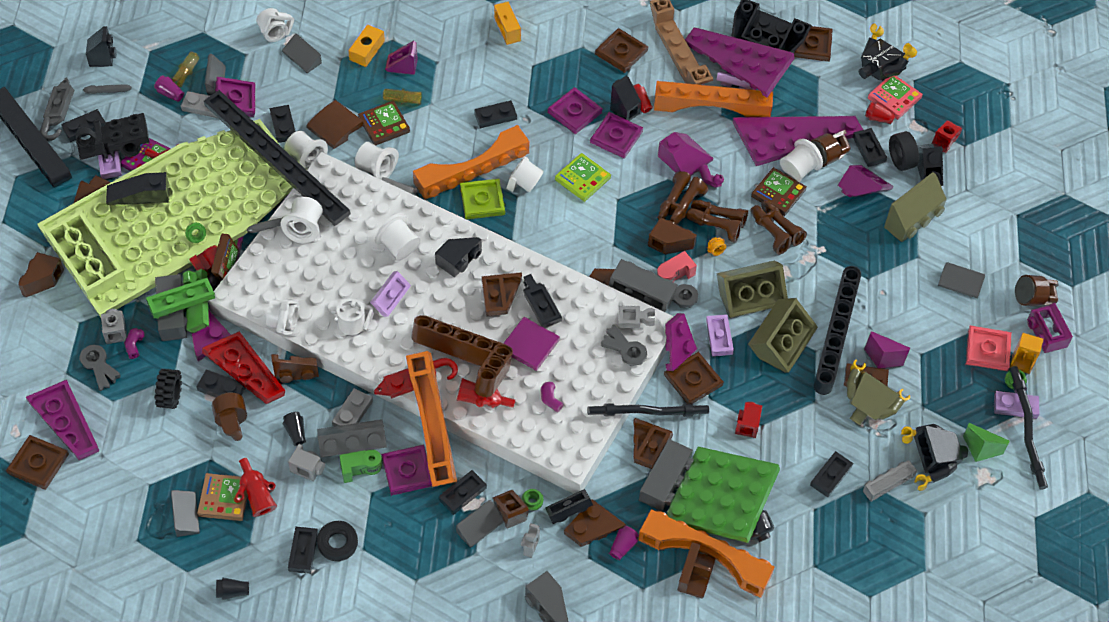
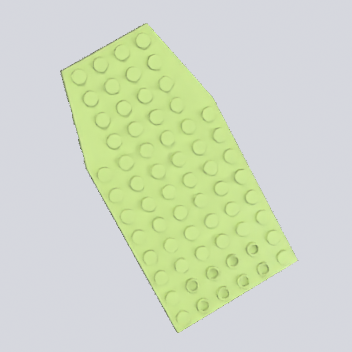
(123, 247)

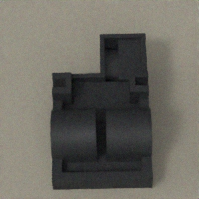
(118, 134)

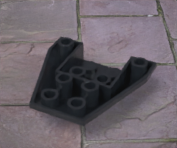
(765, 29)

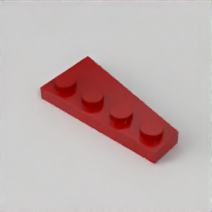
(245, 366)

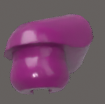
(714, 181)
(130, 342)
(548, 398)

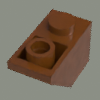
(671, 238)
(41, 274)

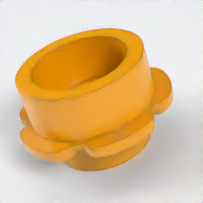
(716, 246)

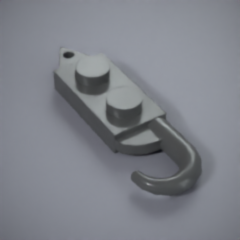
(57, 108)

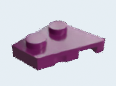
(208, 335)
(678, 341)

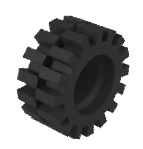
(168, 388)

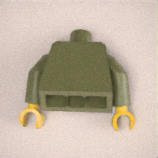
(871, 396)

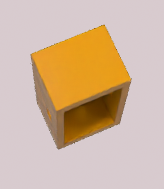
(506, 20)
(362, 53)
(1026, 352)

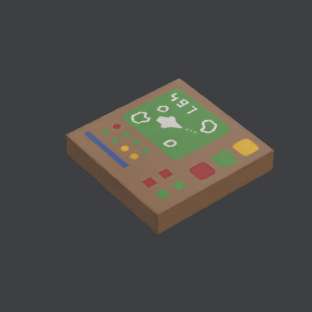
(218, 498)

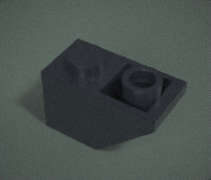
(100, 49)
(625, 99)
(930, 161)
(457, 254)

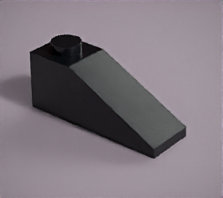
(139, 190)

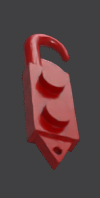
(400, 382)

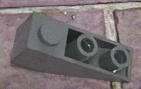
(547, 598)

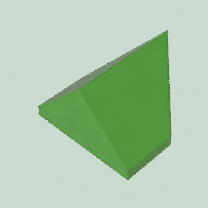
(984, 443)

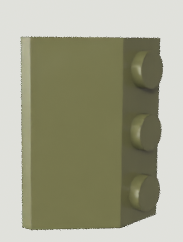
(916, 208)
(752, 288)
(783, 334)

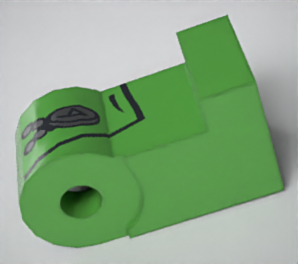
(360, 463)

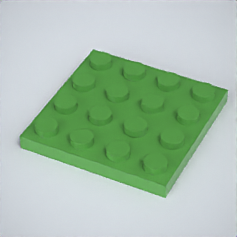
(723, 493)

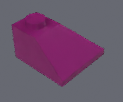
(682, 153)
(862, 181)

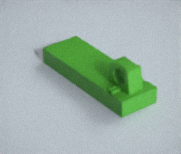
(180, 298)
(196, 315)

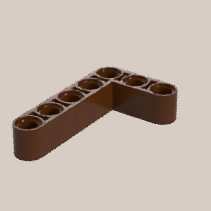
(468, 346)

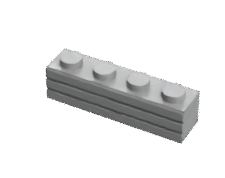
(890, 480)

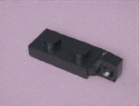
(541, 302)

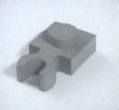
(407, 188)
(632, 317)
(531, 540)

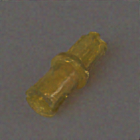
(185, 68)
(402, 96)

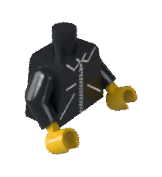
(882, 59)
(937, 450)

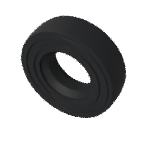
(344, 552)

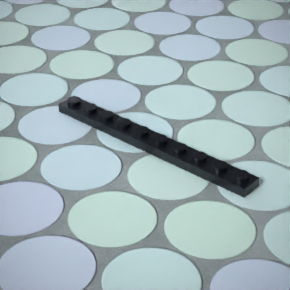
(276, 156)

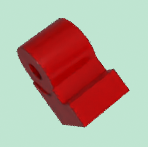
(946, 135)
(204, 259)

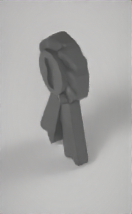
(685, 296)
(631, 352)
(94, 358)

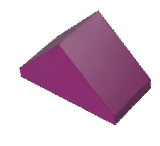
(403, 60)
(885, 351)

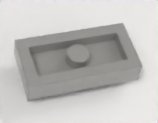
(194, 103)
(353, 408)

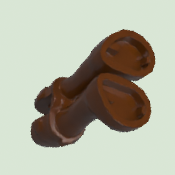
(678, 211)
(702, 212)
(767, 215)

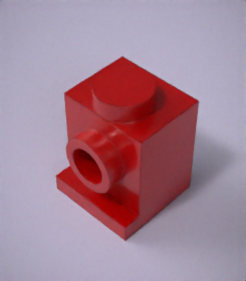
(749, 420)

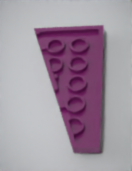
(743, 59)
(774, 137)

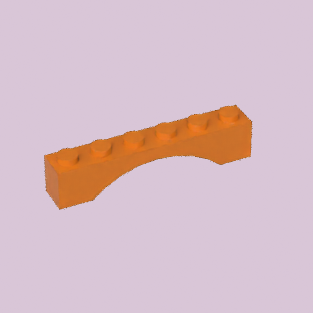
(677, 96)
(440, 177)
(435, 432)
(664, 533)

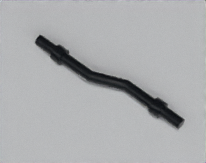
(610, 409)
(1036, 465)

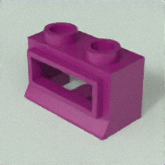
(1039, 327)

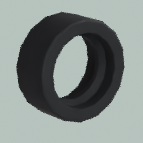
(903, 151)

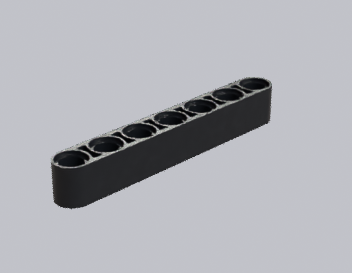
(32, 140)
(837, 337)

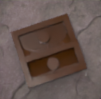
(334, 124)

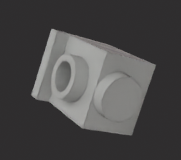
(113, 326)
(306, 463)

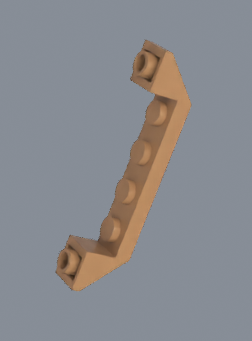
(676, 45)

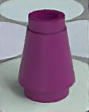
(168, 88)
(624, 541)

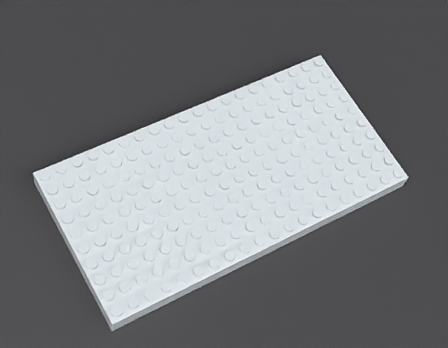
(352, 265)

